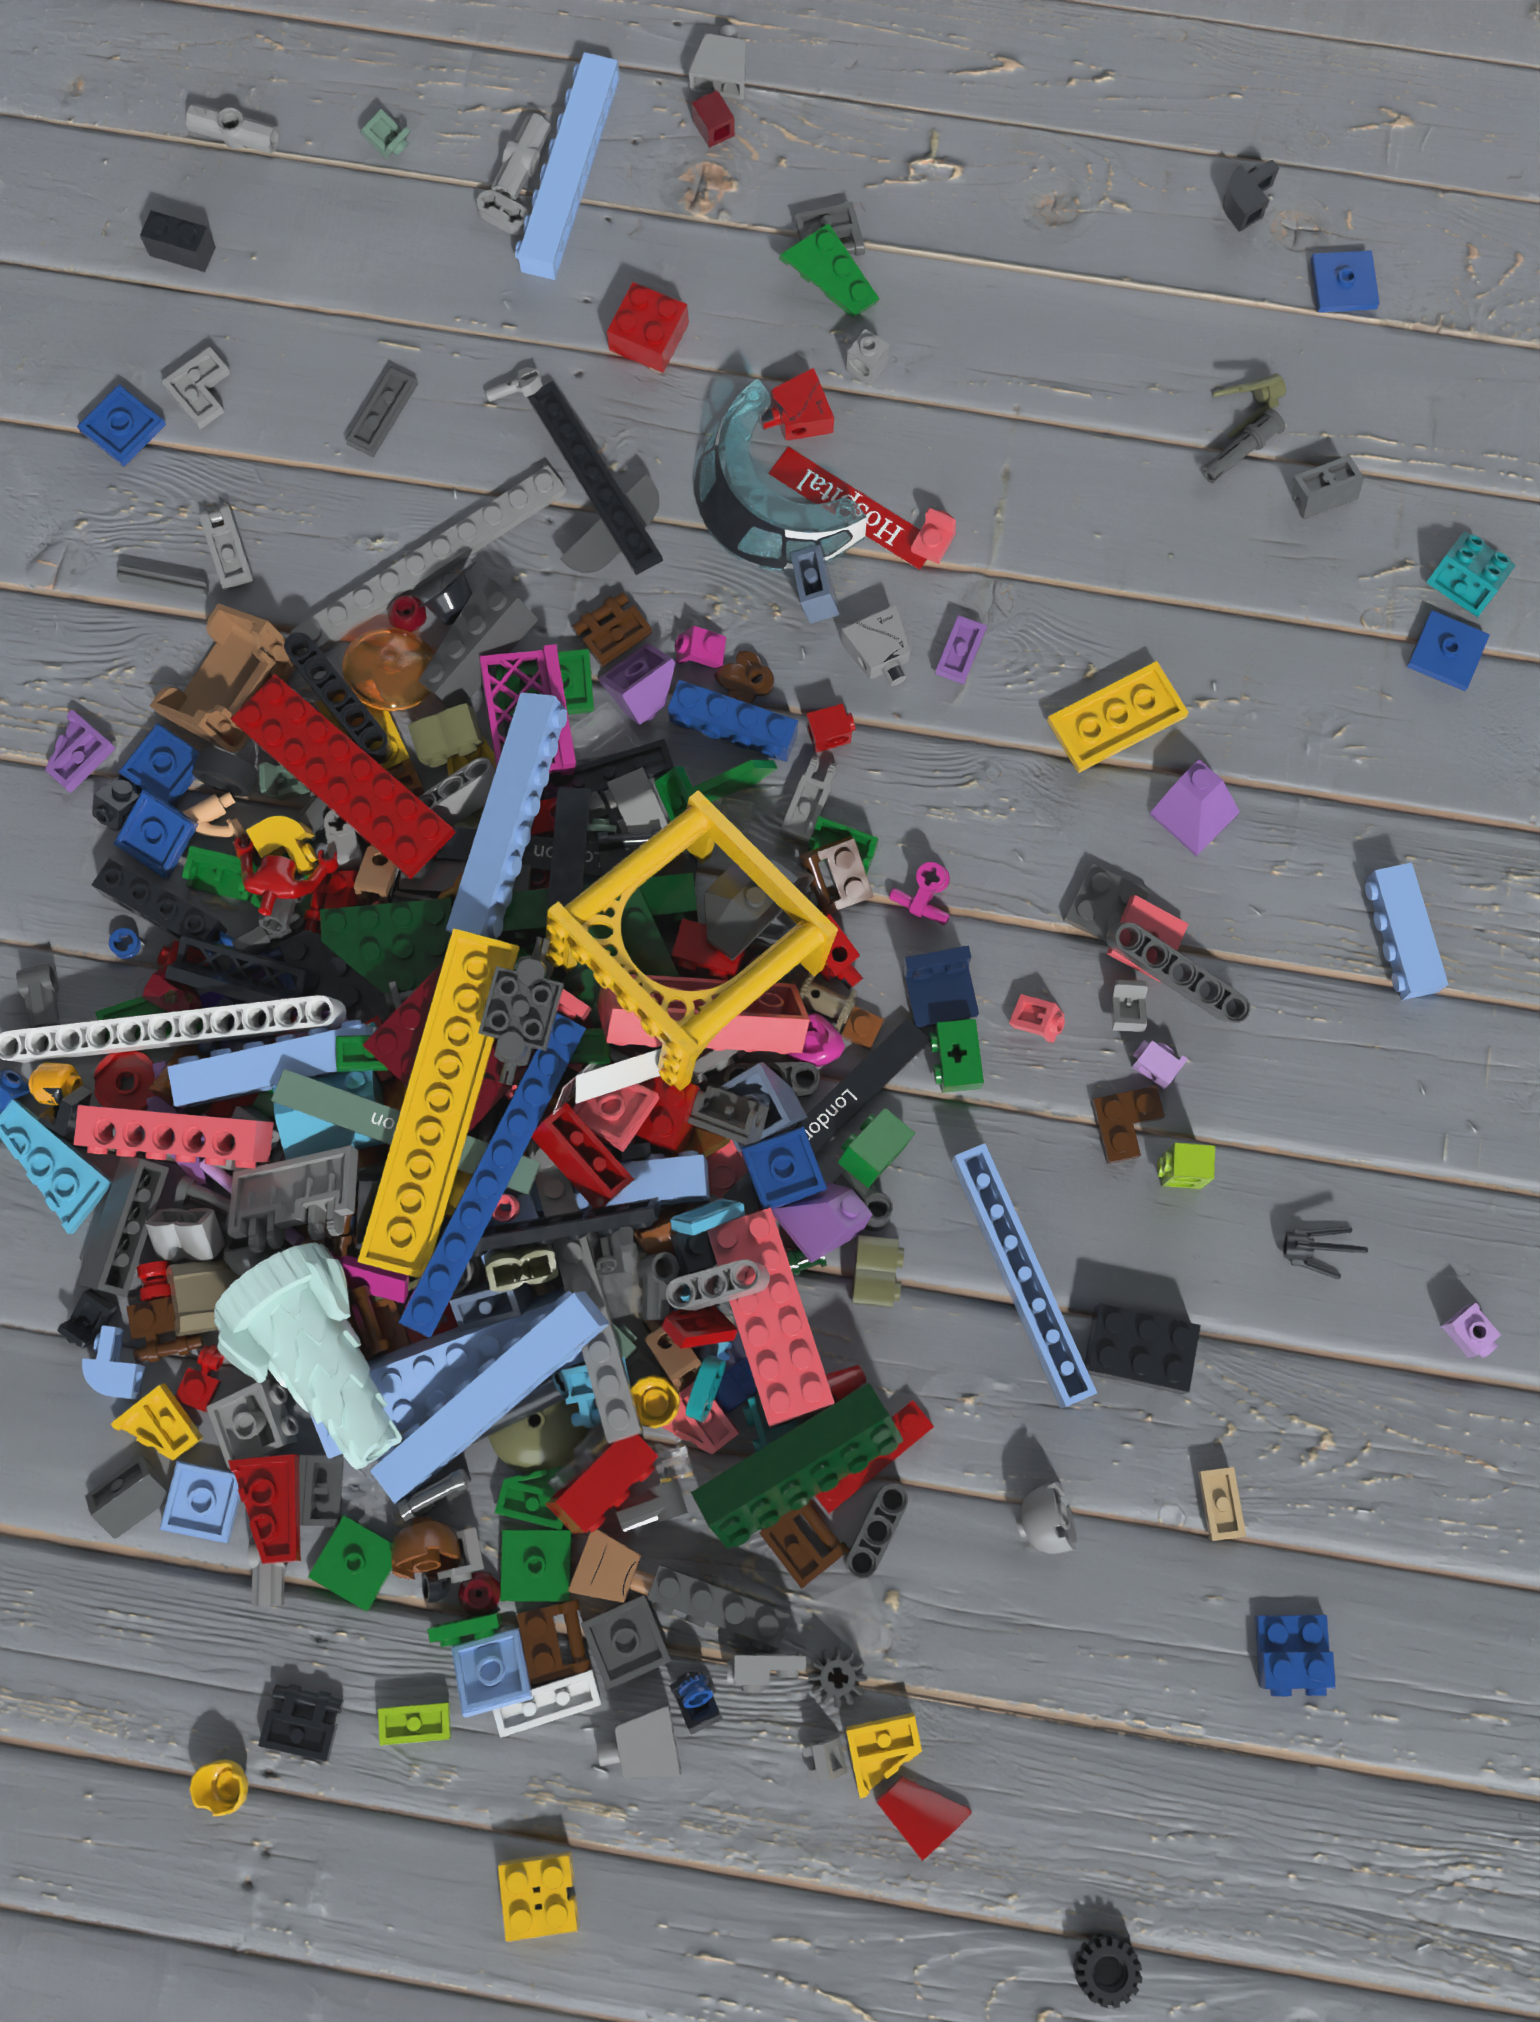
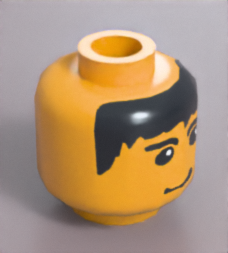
(53, 1082)

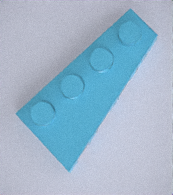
(58, 1169)

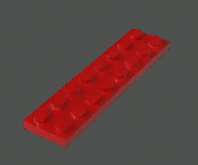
(343, 776)

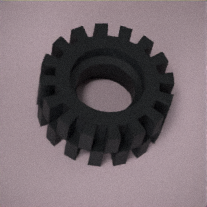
(1130, 1970)

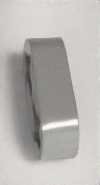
(505, 209)

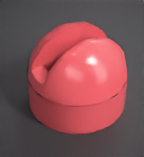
(507, 1215)

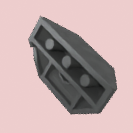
(740, 909)

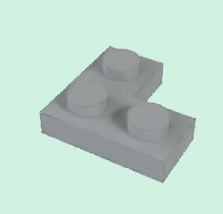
(191, 384)

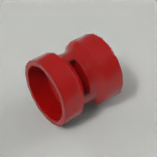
(154, 1280)

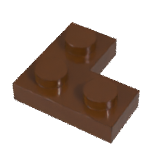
(1118, 1115)

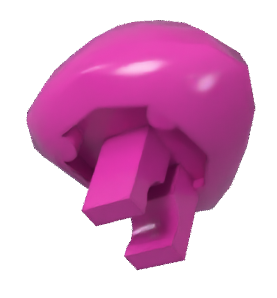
(821, 1043)

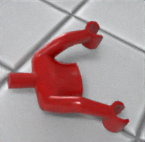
(277, 876)

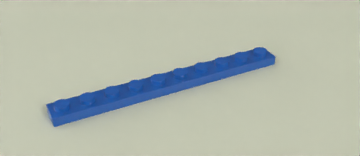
(490, 1179)

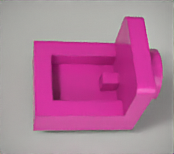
(701, 647)

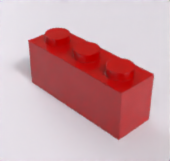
(581, 1157)

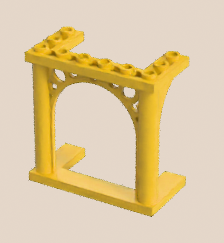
(685, 1039)

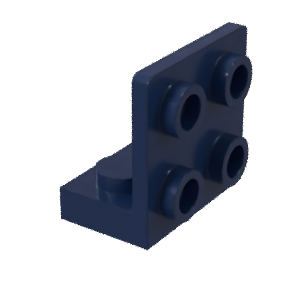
(940, 986)

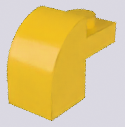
(284, 835)

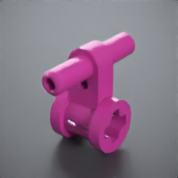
(920, 904)

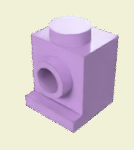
(1157, 1063)
(1461, 1331)

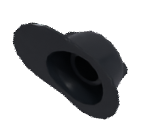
(452, 599)

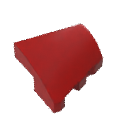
(921, 1814)

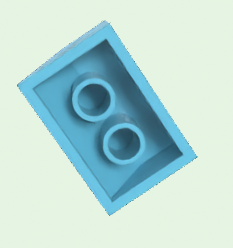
(309, 1135)

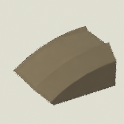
(195, 1291)

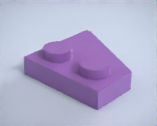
(77, 753)

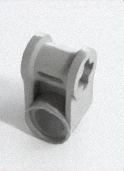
(344, 842)

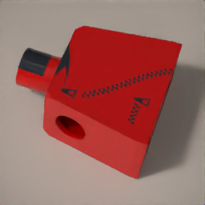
(799, 408)
(845, 954)

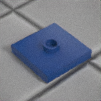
(1344, 281)
(121, 425)
(1448, 650)
(162, 765)
(156, 833)
(783, 1169)

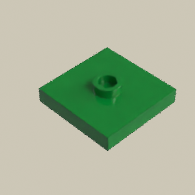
(354, 1563)
(536, 1565)

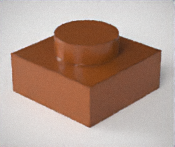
(862, 1028)

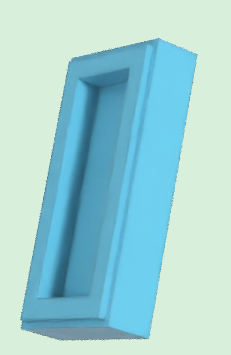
(707, 1216)

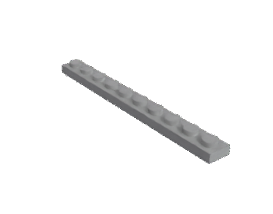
(433, 558)
(578, 1275)

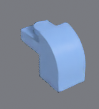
(107, 1373)

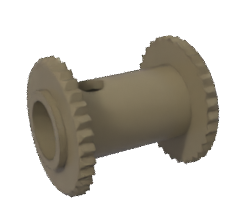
(829, 1002)

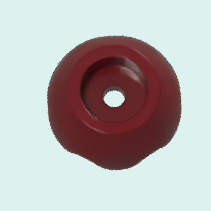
(411, 621)
(490, 1594)

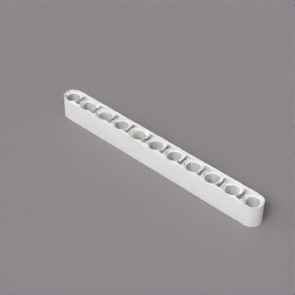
(183, 1032)

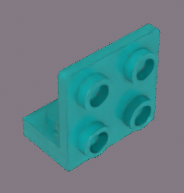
(1471, 573)

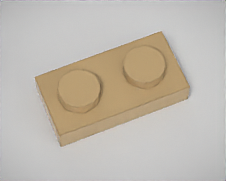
(1222, 1504)

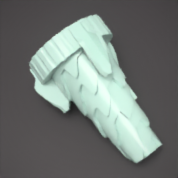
(295, 1322)

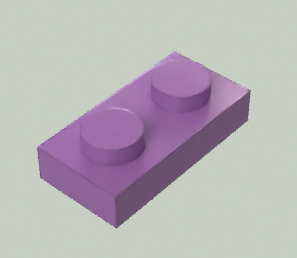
(961, 649)

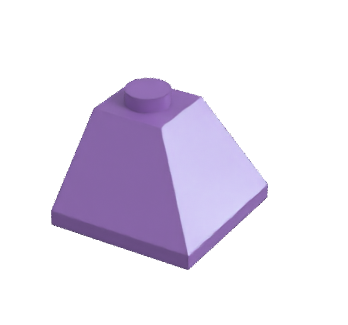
(640, 683)
(1196, 808)
(824, 1220)

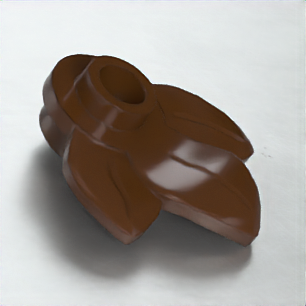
(740, 677)

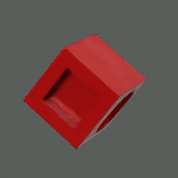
(830, 727)

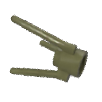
(1265, 390)

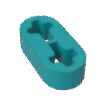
(705, 1388)

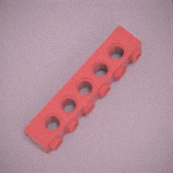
(96, 1127)

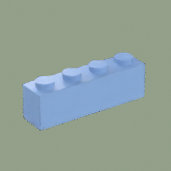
(1406, 931)

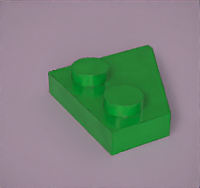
(526, 1497)

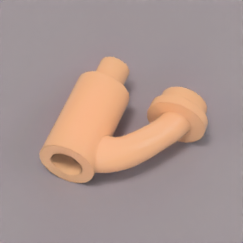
(211, 809)

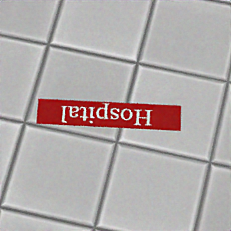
(823, 487)

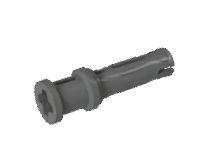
(1253, 438)

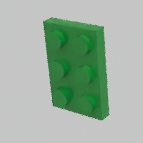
(576, 680)

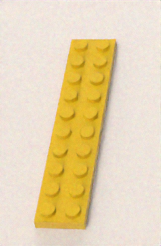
(436, 1109)

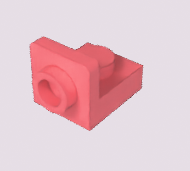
(935, 535)
(1038, 1017)

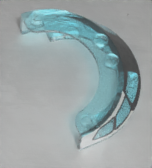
(747, 514)

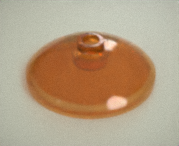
(386, 681)

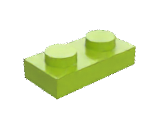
(414, 1723)

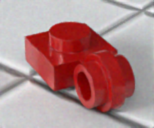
(197, 1387)

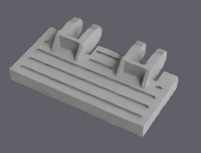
(283, 1191)

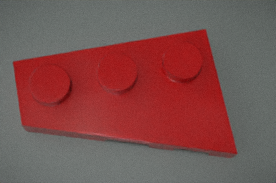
(272, 1502)

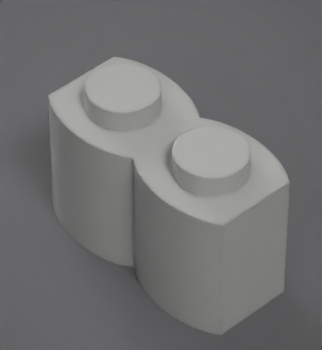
(185, 1234)

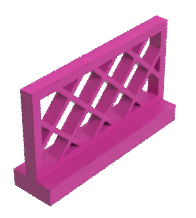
(551, 684)

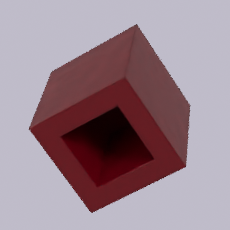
(713, 118)

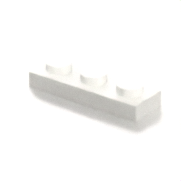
(550, 1703)

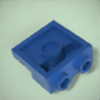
(1294, 1654)

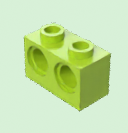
(1187, 1165)

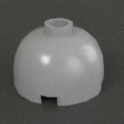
(1047, 1520)

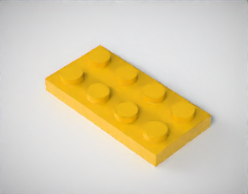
(1117, 716)

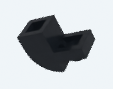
(1244, 196)

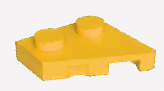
(160, 1423)
(881, 1748)

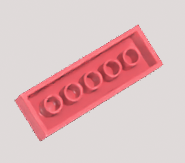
(771, 1023)
(773, 1322)

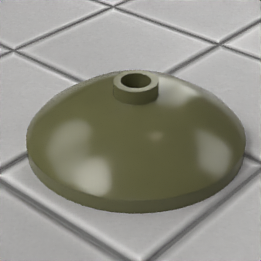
(542, 1446)

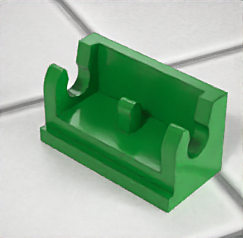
(830, 831)
(215, 873)

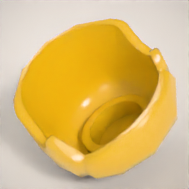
(655, 1401)
(219, 1787)

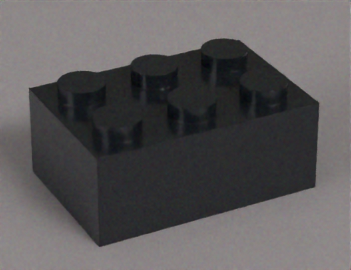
(1142, 1349)

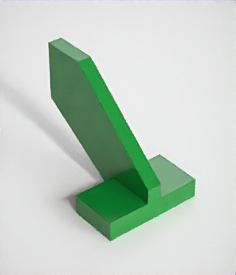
(676, 788)

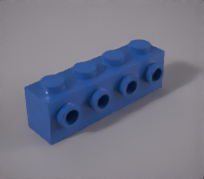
(732, 721)

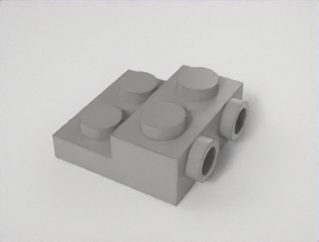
(253, 1422)
(753, 1668)

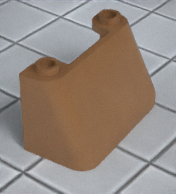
(236, 668)

